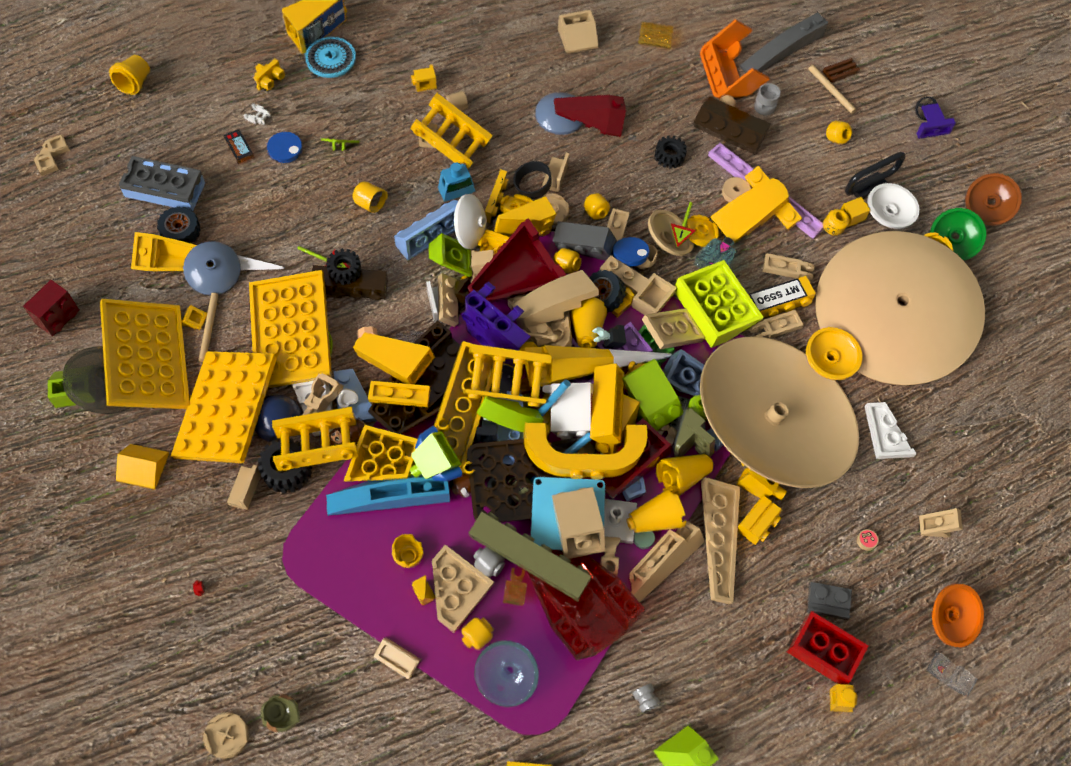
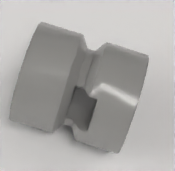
(767, 99)

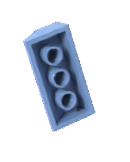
(419, 235)

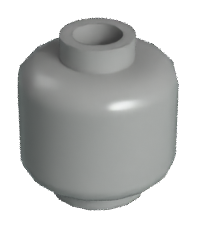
(488, 562)

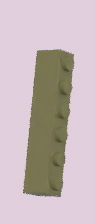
(530, 556)

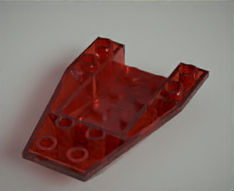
(598, 618)

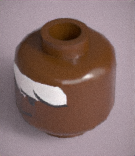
(461, 485)

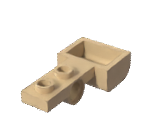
(649, 293)

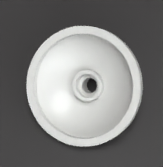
(893, 206)
(469, 221)

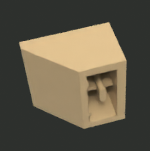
(578, 31)

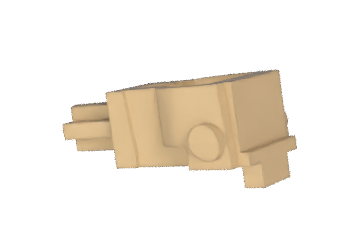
(313, 402)

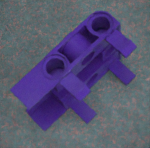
(490, 325)

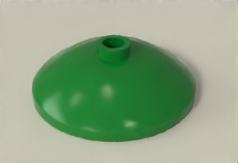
(968, 227)

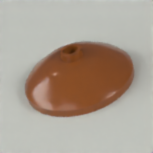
(1002, 190)

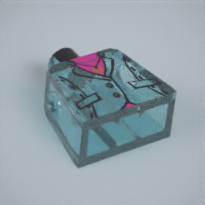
(715, 252)

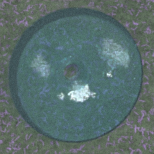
(500, 685)

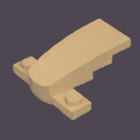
(551, 302)

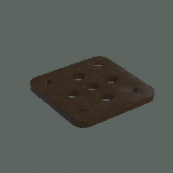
(493, 466)

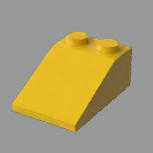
(538, 211)

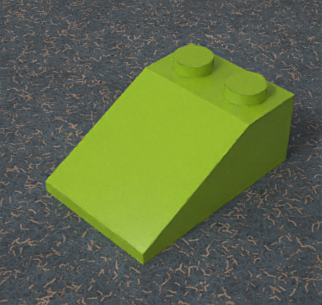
(656, 396)

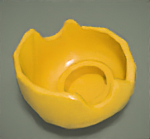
(407, 551)

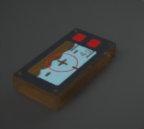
(238, 146)

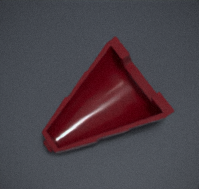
(518, 266)

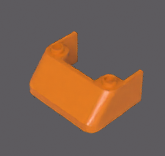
(720, 67)

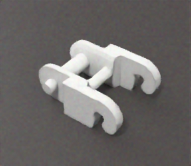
(255, 119)

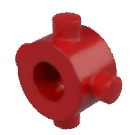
(198, 588)

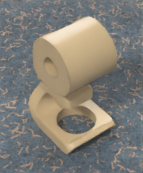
(609, 559)

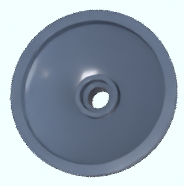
(552, 122)
(213, 279)

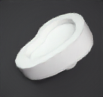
(347, 397)

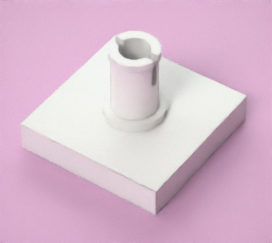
(615, 520)

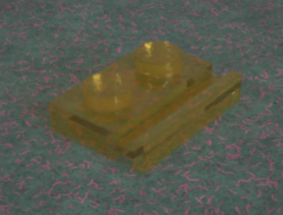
(656, 35)

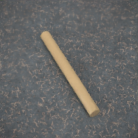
(832, 89)
(208, 326)

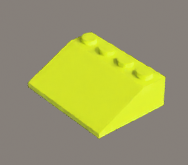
(717, 303)

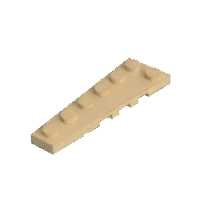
(721, 529)

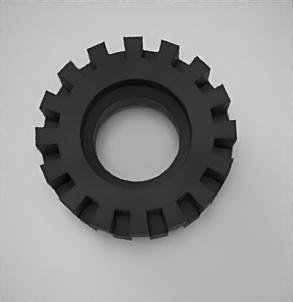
(673, 144)
(343, 257)

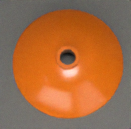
(958, 615)

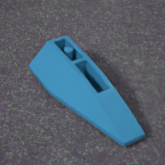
(387, 495)

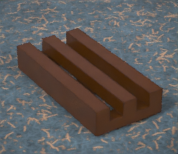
(838, 68)

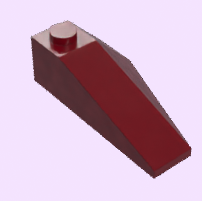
(598, 111)
(655, 450)

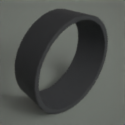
(531, 167)

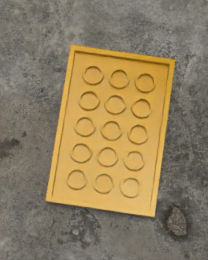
(293, 325)
(143, 355)
(224, 407)

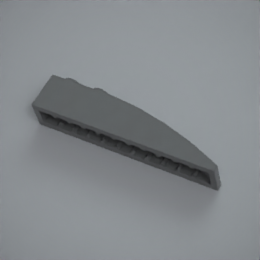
(787, 43)

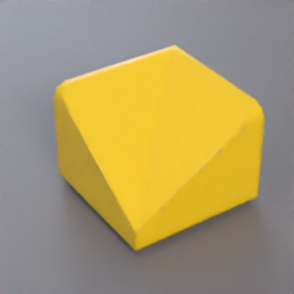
(423, 590)

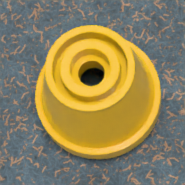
(129, 74)

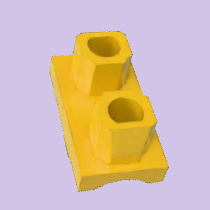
(266, 74)

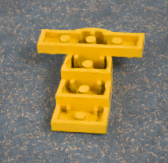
(756, 207)

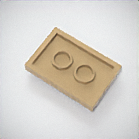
(673, 328)

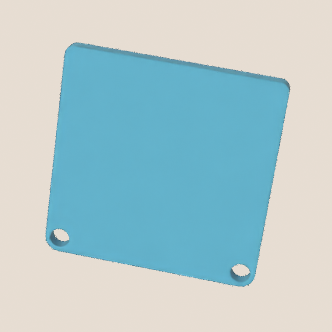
(544, 523)

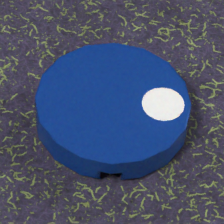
(284, 147)
(631, 251)

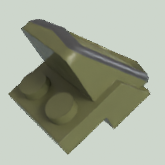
(693, 433)

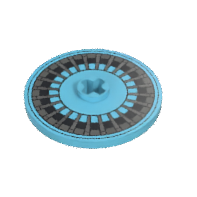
(342, 57)

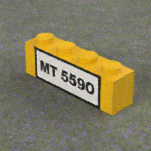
(783, 297)

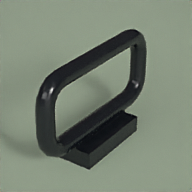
(864, 187)

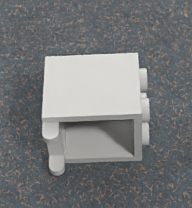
(572, 410)

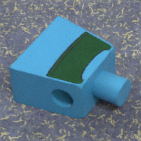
(455, 182)

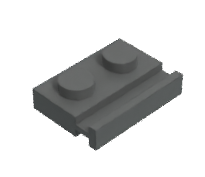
(829, 600)

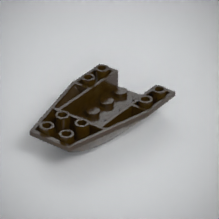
(437, 375)

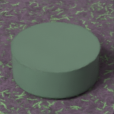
(644, 540)

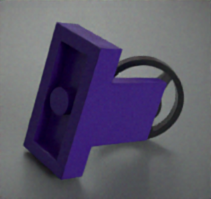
(936, 122)

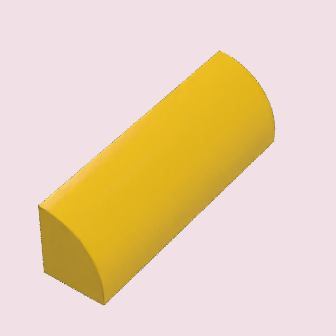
(607, 404)

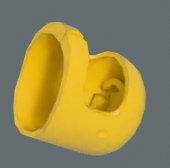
(364, 194)

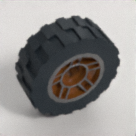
(182, 218)
(613, 286)

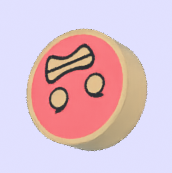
(866, 541)

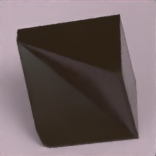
(461, 290)

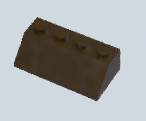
(731, 125)

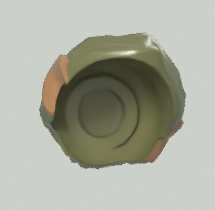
(280, 713)

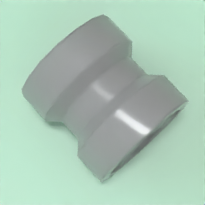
(646, 698)

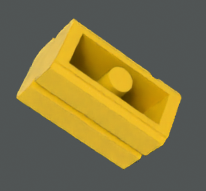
(759, 520)

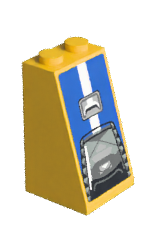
(313, 20)

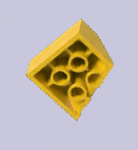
(381, 456)

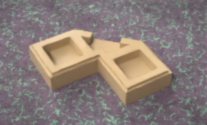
(51, 148)

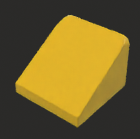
(194, 318)

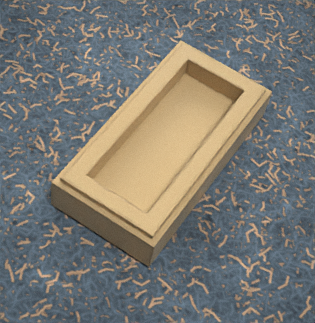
(397, 658)

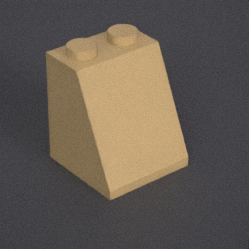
(579, 523)

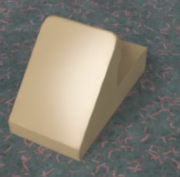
(941, 523)

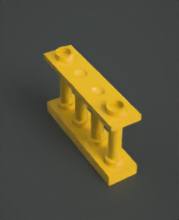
(460, 120)
(499, 355)
(310, 423)

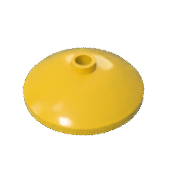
(837, 345)

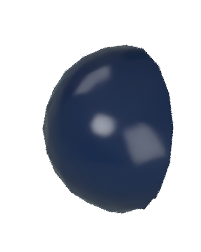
(275, 408)

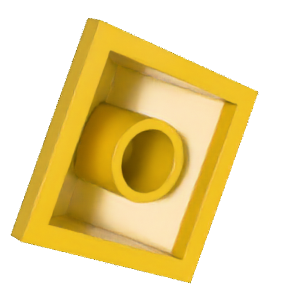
(140, 466)

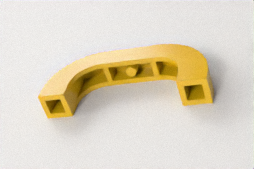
(584, 465)

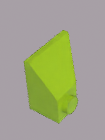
(450, 254)
(686, 749)

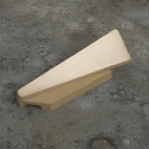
(664, 559)

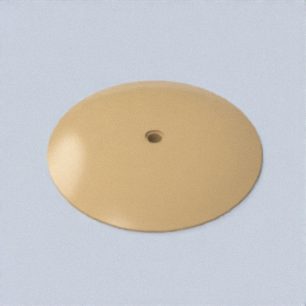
(911, 341)
(778, 412)

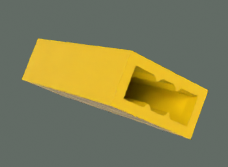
(396, 357)

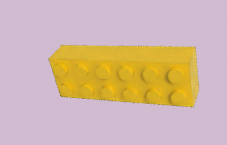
(457, 408)

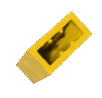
(629, 416)

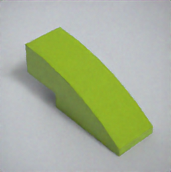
(508, 413)

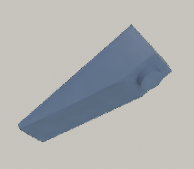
(684, 372)

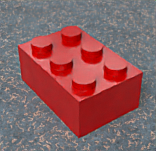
(827, 649)

